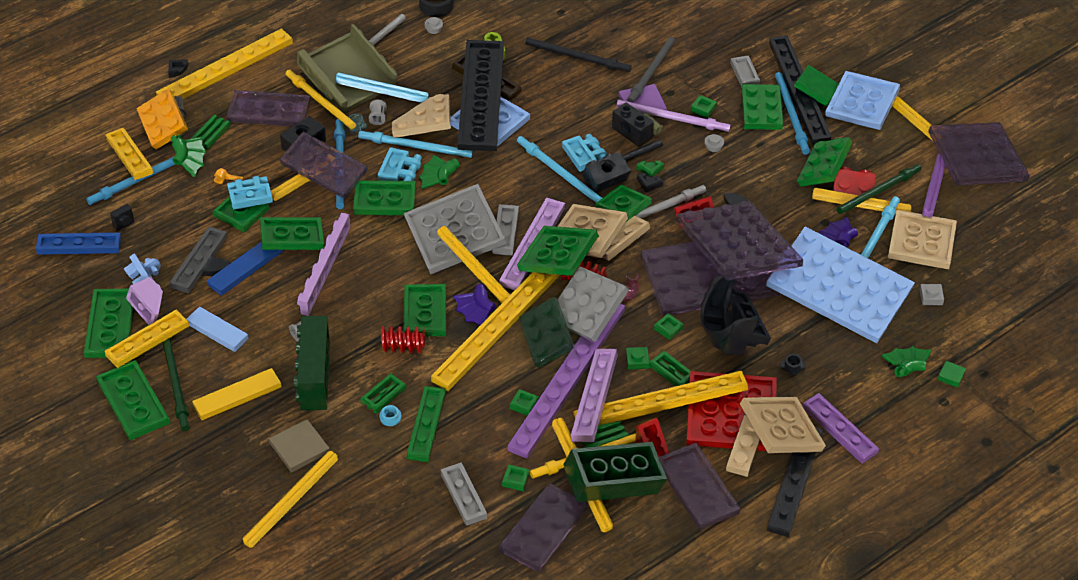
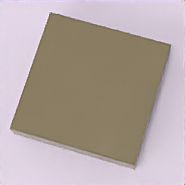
(299, 445)

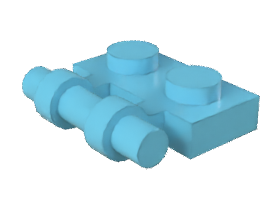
(579, 150)
(394, 164)
(249, 192)

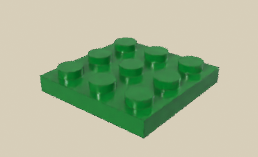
(558, 250)

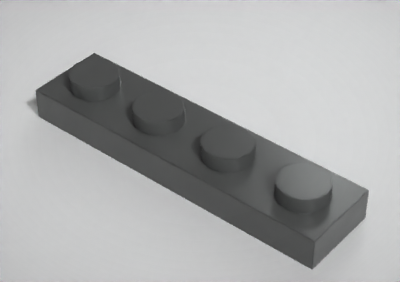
(193, 266)

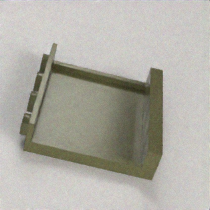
(348, 55)

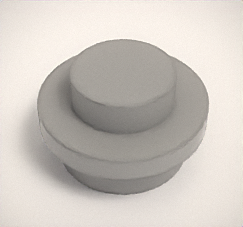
(433, 25)
(714, 142)

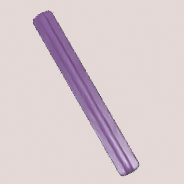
(934, 187)

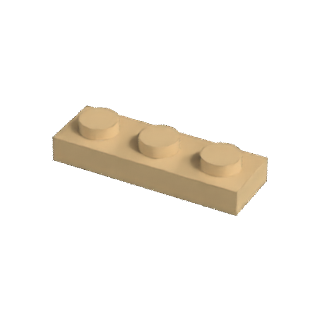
(629, 233)
(743, 449)

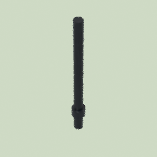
(611, 63)

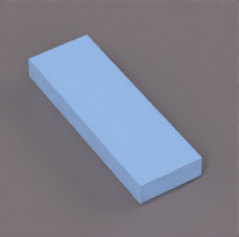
(217, 329)

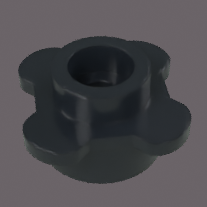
(793, 364)

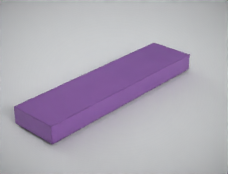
(840, 428)

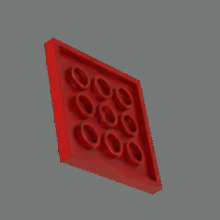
(718, 419)

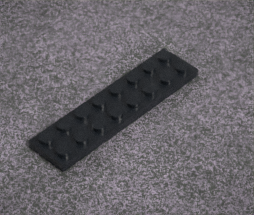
(481, 95)

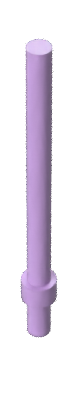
(709, 123)

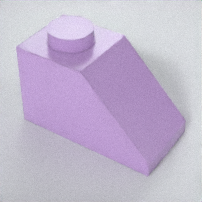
(146, 299)

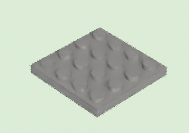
(468, 219)

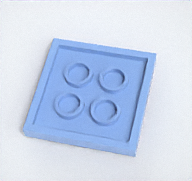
(862, 100)
(510, 119)

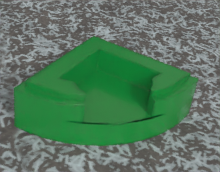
(650, 168)

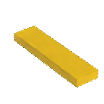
(129, 154)
(146, 338)
(236, 394)

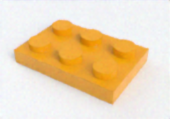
(162, 118)

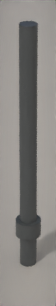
(638, 88)

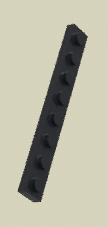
(806, 105)

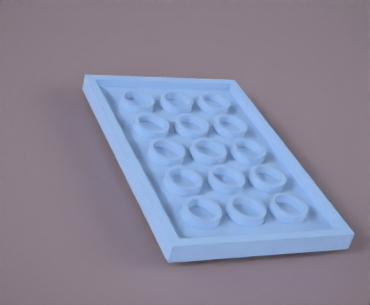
(842, 285)

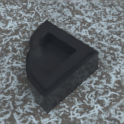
(177, 67)
(649, 182)
(732, 198)
(214, 266)

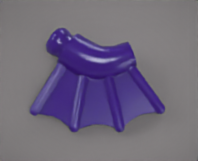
(840, 232)
(475, 305)

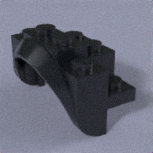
(731, 329)

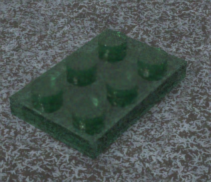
(546, 332)

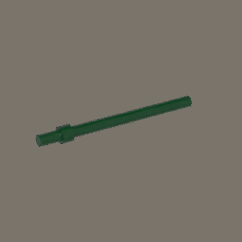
(903, 175)
(181, 409)

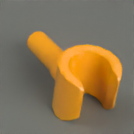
(221, 174)

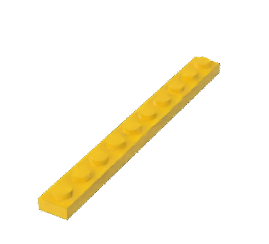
(492, 329)

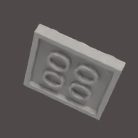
(590, 302)

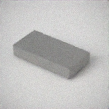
(744, 70)

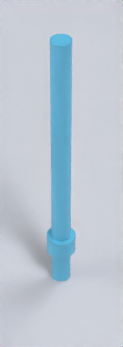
(378, 137)
(534, 150)
(887, 214)

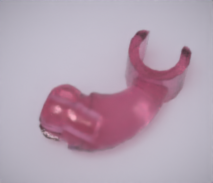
(633, 287)

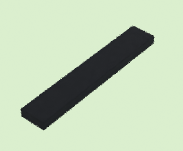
(791, 492)

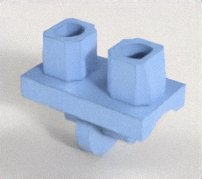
(135, 268)

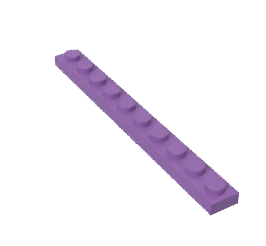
(559, 390)

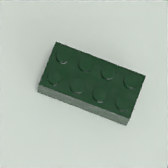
(312, 363)
(614, 471)

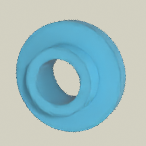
(390, 415)

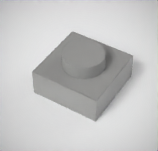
(931, 294)

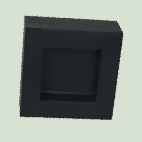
(122, 217)

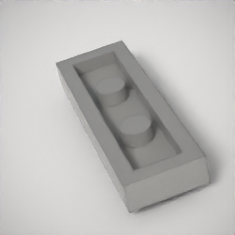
(507, 222)
(463, 494)

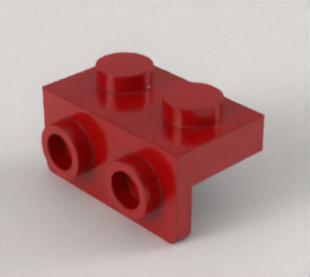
(853, 181)

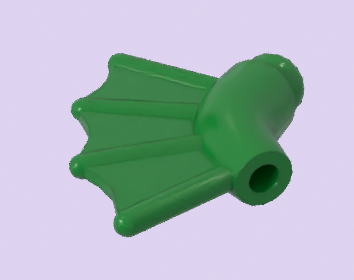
(188, 153)
(438, 171)
(907, 360)

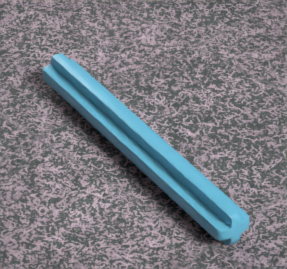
(381, 87)

